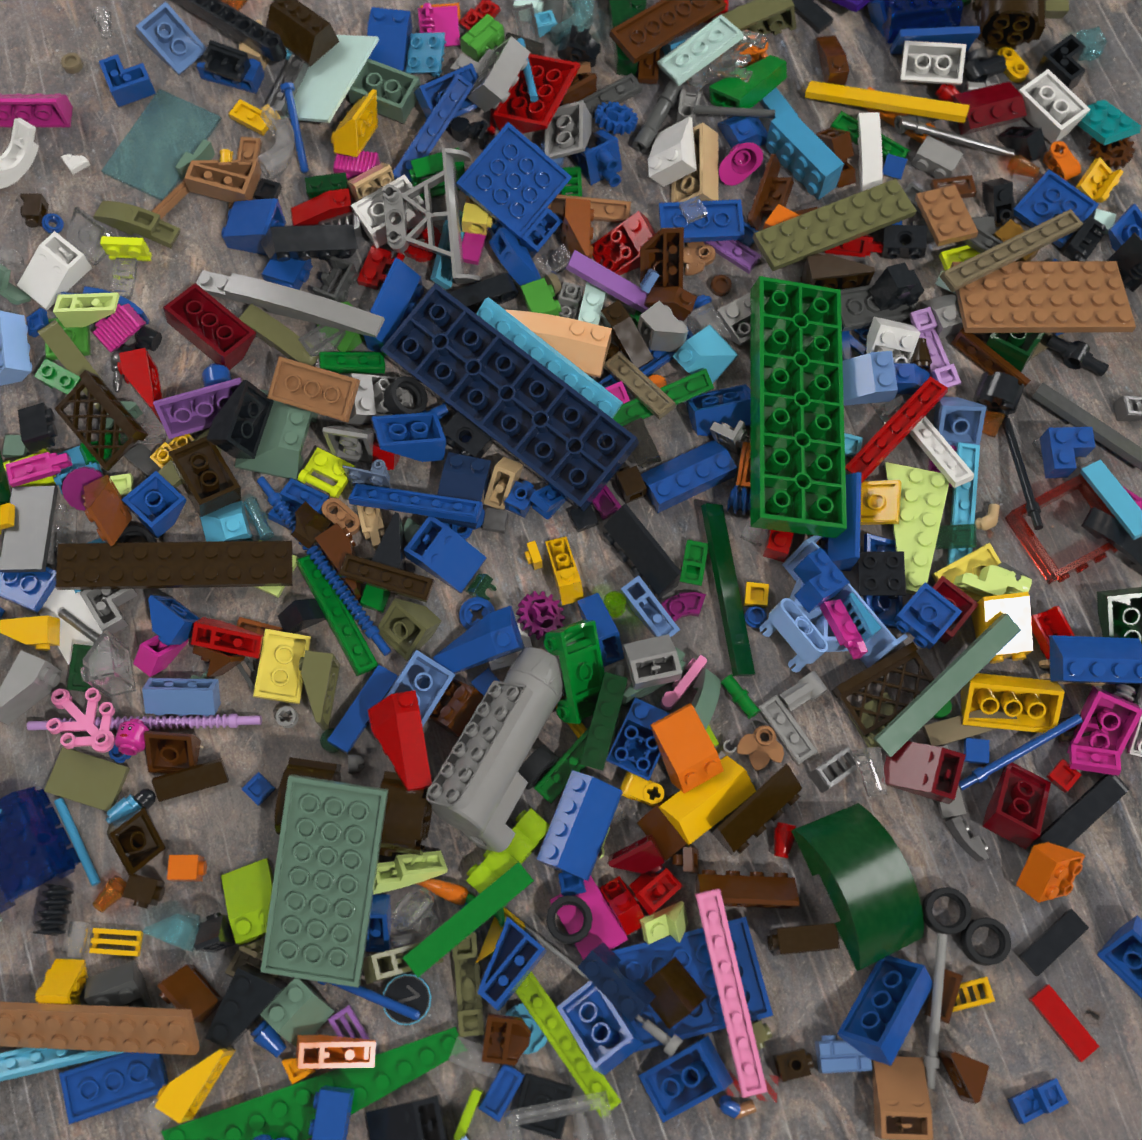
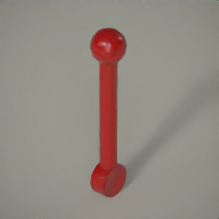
(491, 129)

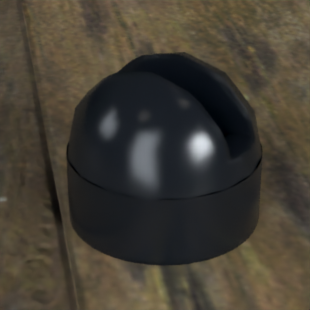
(146, 797)

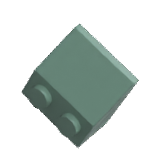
(297, 1011)

